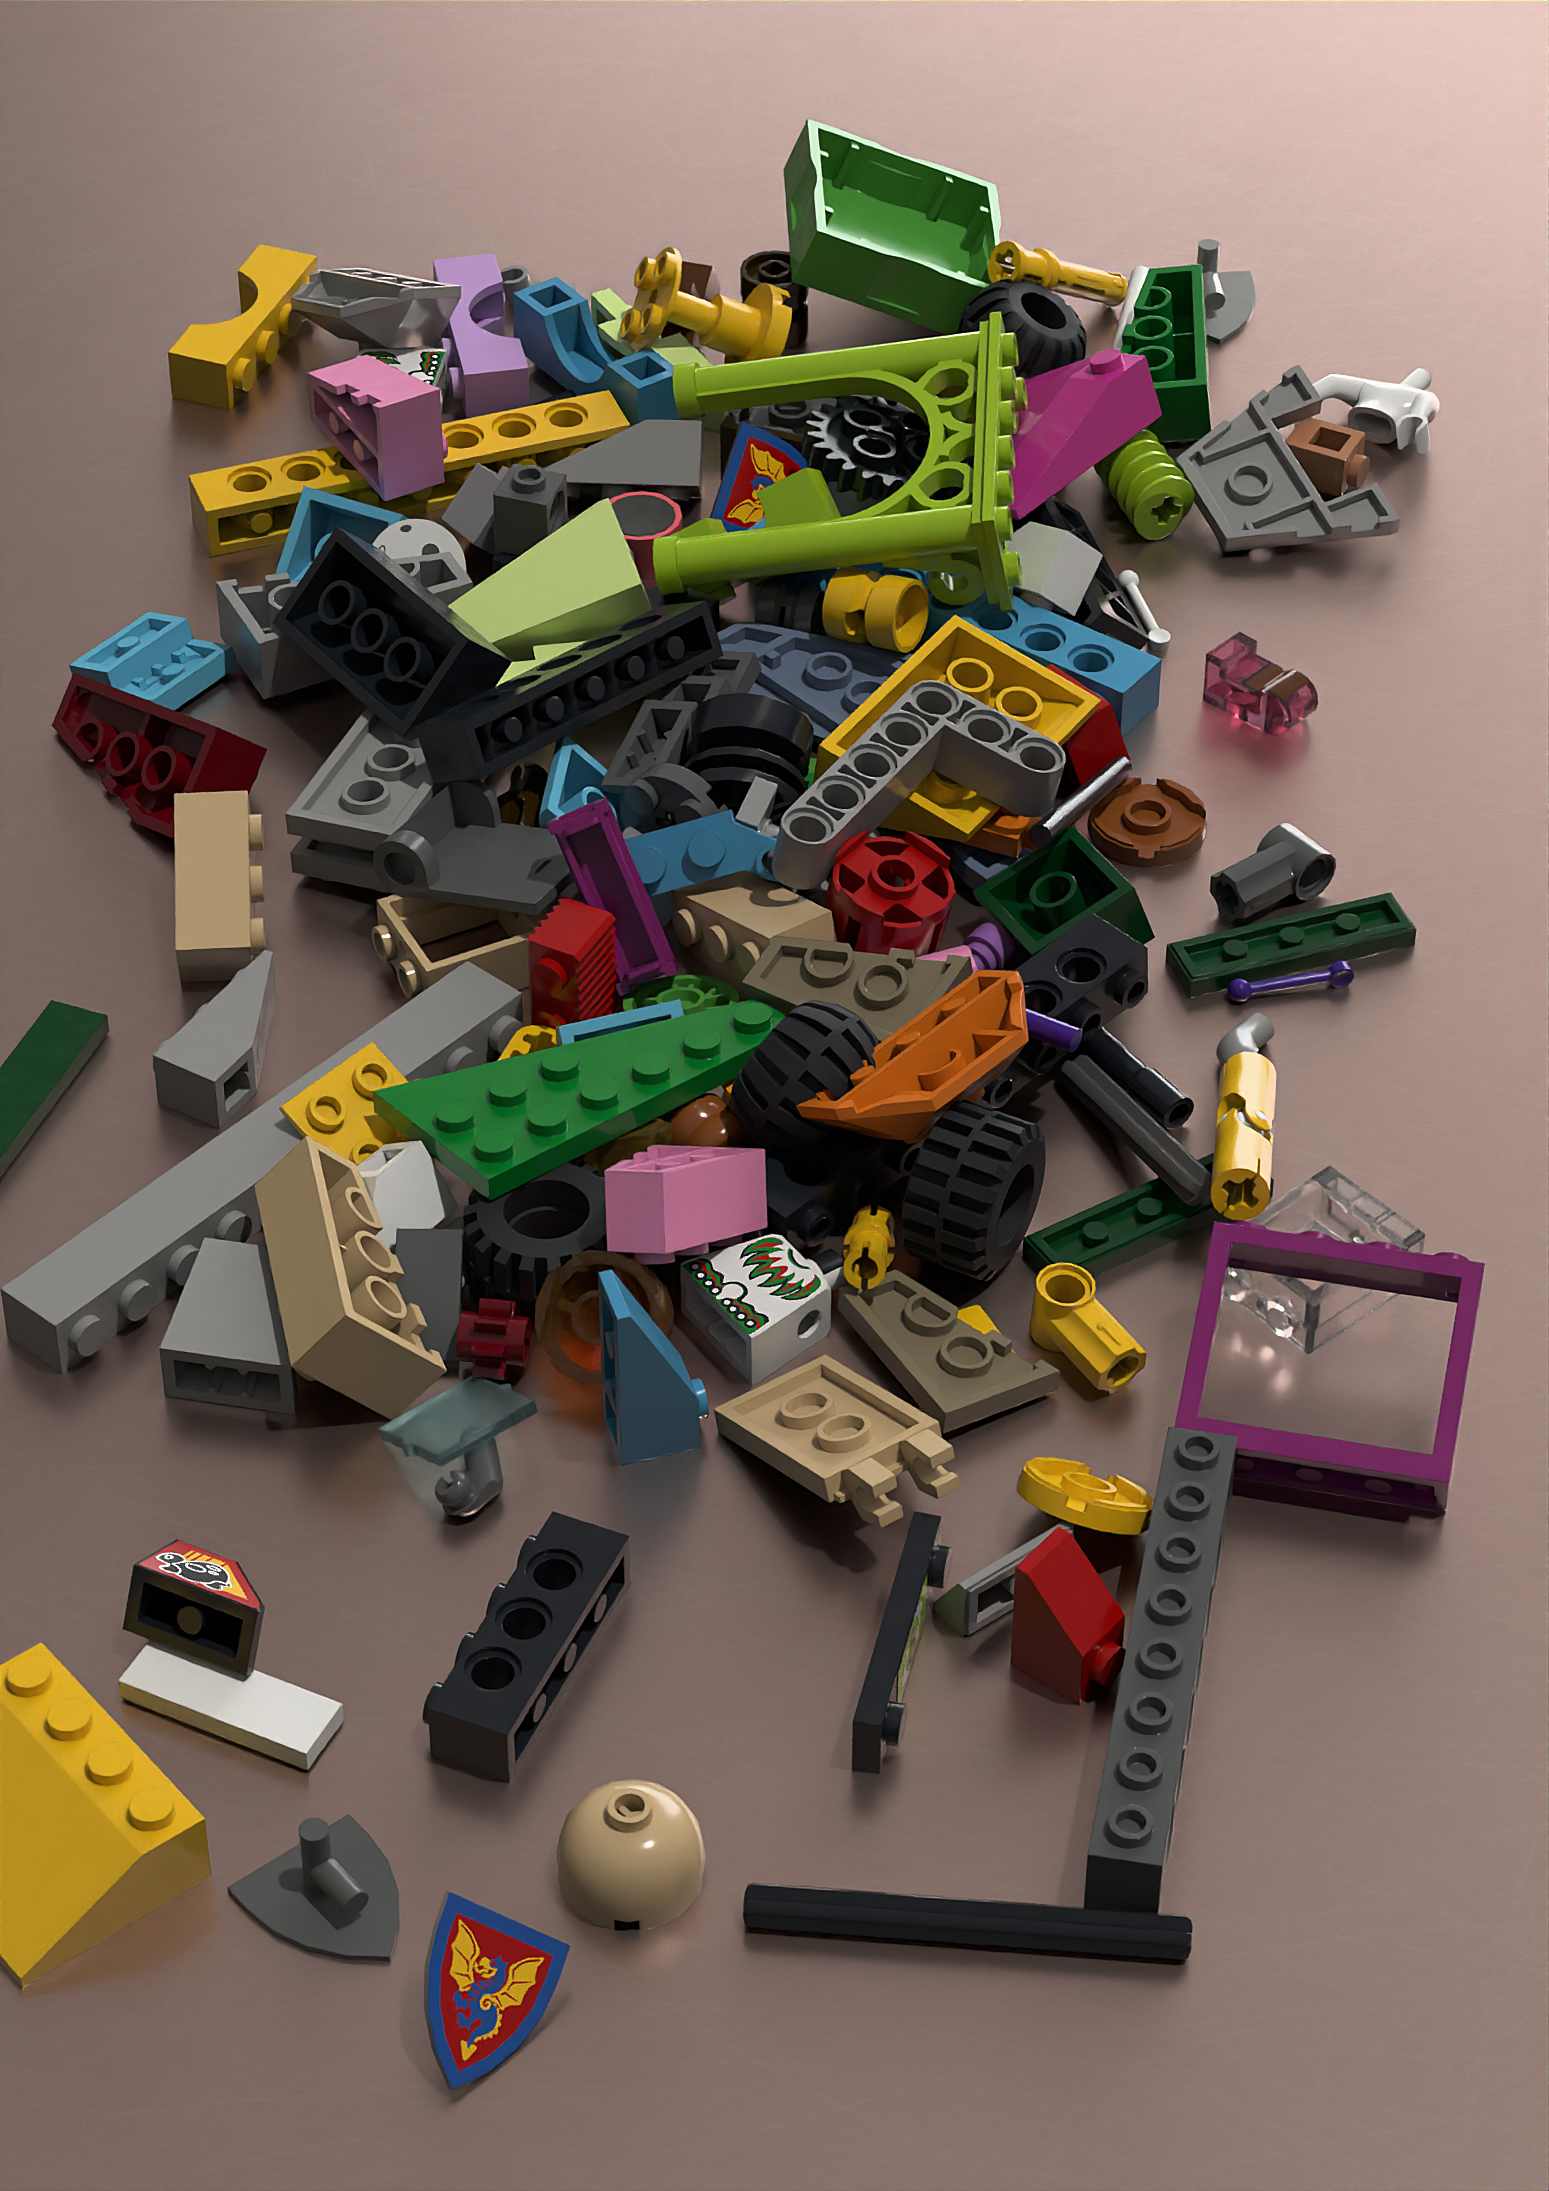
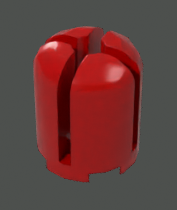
(890, 894)

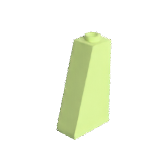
(559, 589)

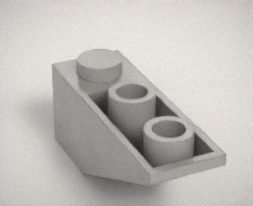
(645, 457)
(221, 1051)

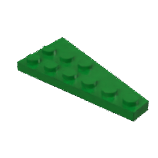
(546, 1107)

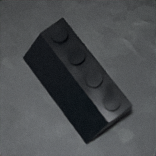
(387, 635)

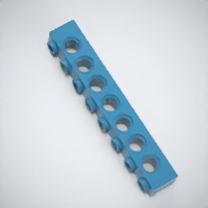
(1102, 664)

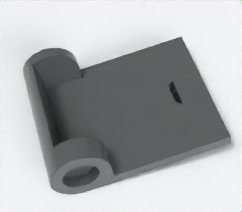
(467, 856)

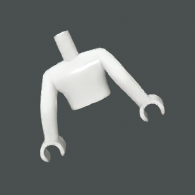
(1386, 409)

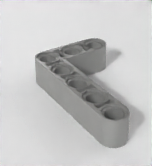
(920, 733)

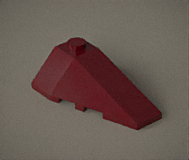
(151, 750)

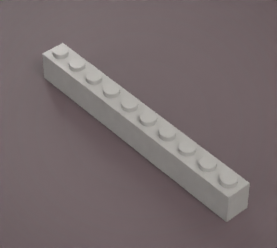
(151, 1240)

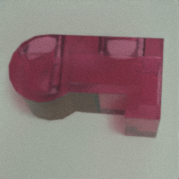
(1256, 688)

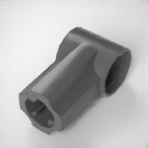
(1282, 866)

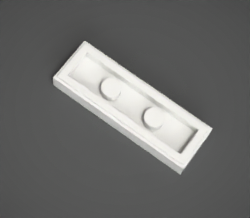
(241, 1708)

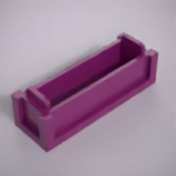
(611, 882)

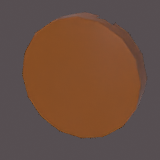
(1148, 823)

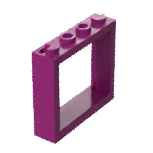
(1319, 1461)

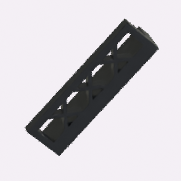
(1104, 603)

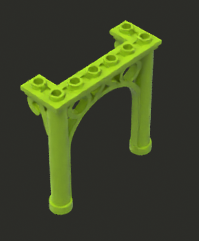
(908, 530)

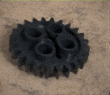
(869, 447)

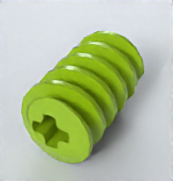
(1147, 485)

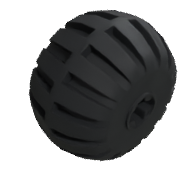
(1044, 325)
(803, 1054)

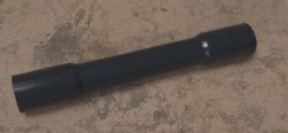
(1143, 1083)

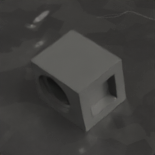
(528, 507)

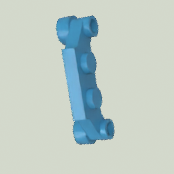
(700, 852)

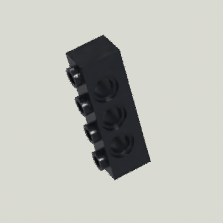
(528, 1646)

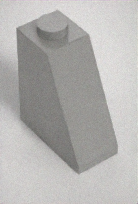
(228, 1333)

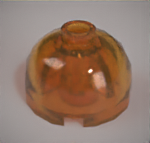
(570, 1309)

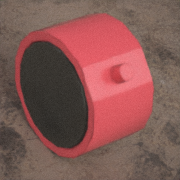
(643, 519)

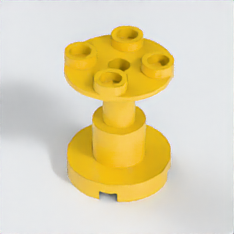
(734, 328)

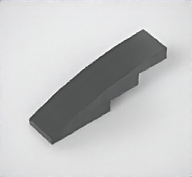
(663, 725)

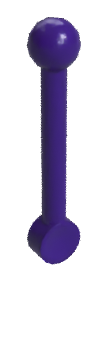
(1339, 974)

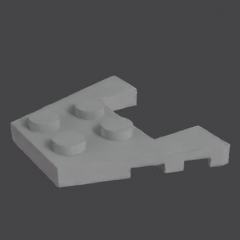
(1258, 491)

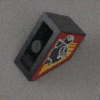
(196, 1606)

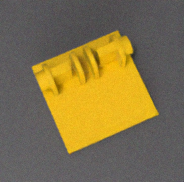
(341, 1106)

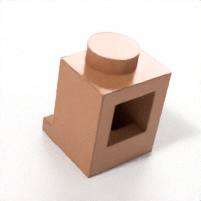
(1330, 455)

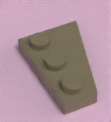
(876, 987)
(938, 1357)

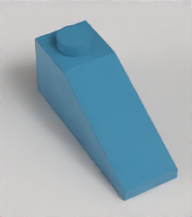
(646, 1389)

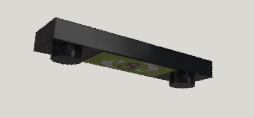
(879, 1712)

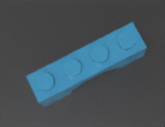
(564, 343)

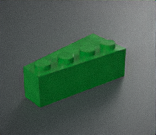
(1173, 336)

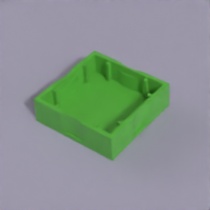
(887, 227)

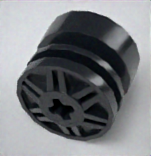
(746, 738)

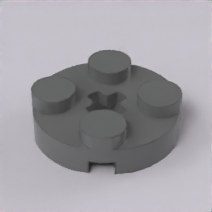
(662, 791)

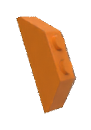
(933, 1061)

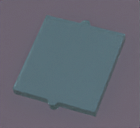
(458, 1420)

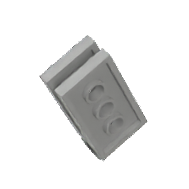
(357, 802)

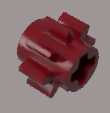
(494, 1339)

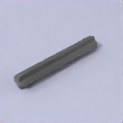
(1137, 1130)

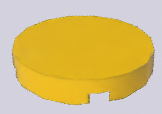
(1074, 1495)

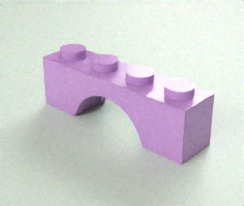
(482, 367)

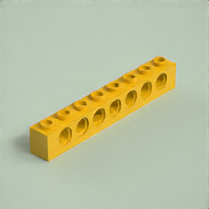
(257, 500)

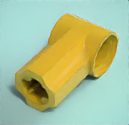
(1073, 1322)

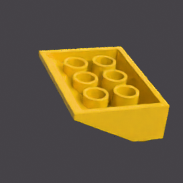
(989, 673)
(83, 1822)

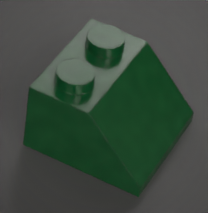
(1057, 890)

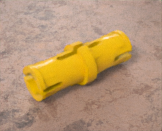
(869, 1247)

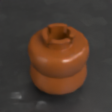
(707, 1123)

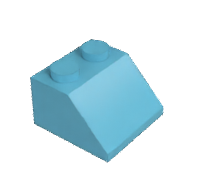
(317, 518)

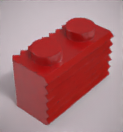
(572, 965)

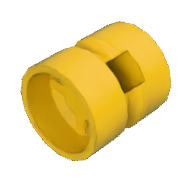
(875, 609)

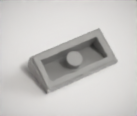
(988, 1591)

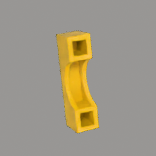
(223, 359)

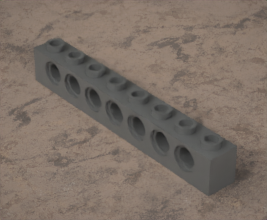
(1161, 1674)

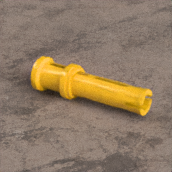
(1059, 276)

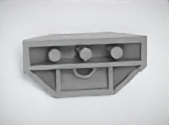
(377, 307)

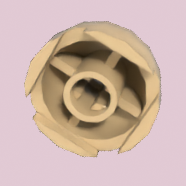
(631, 1855)

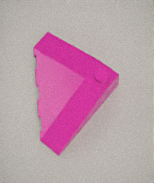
(1076, 421)

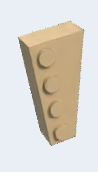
(340, 1283)

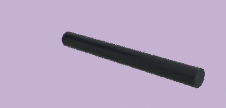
(1079, 802)

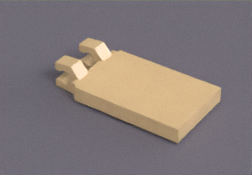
(840, 1437)

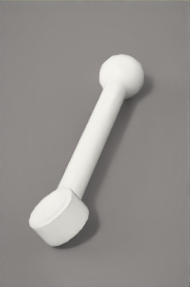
(1159, 638)

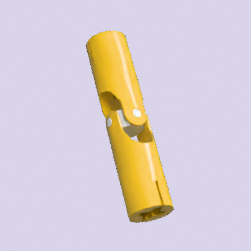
(1241, 1149)

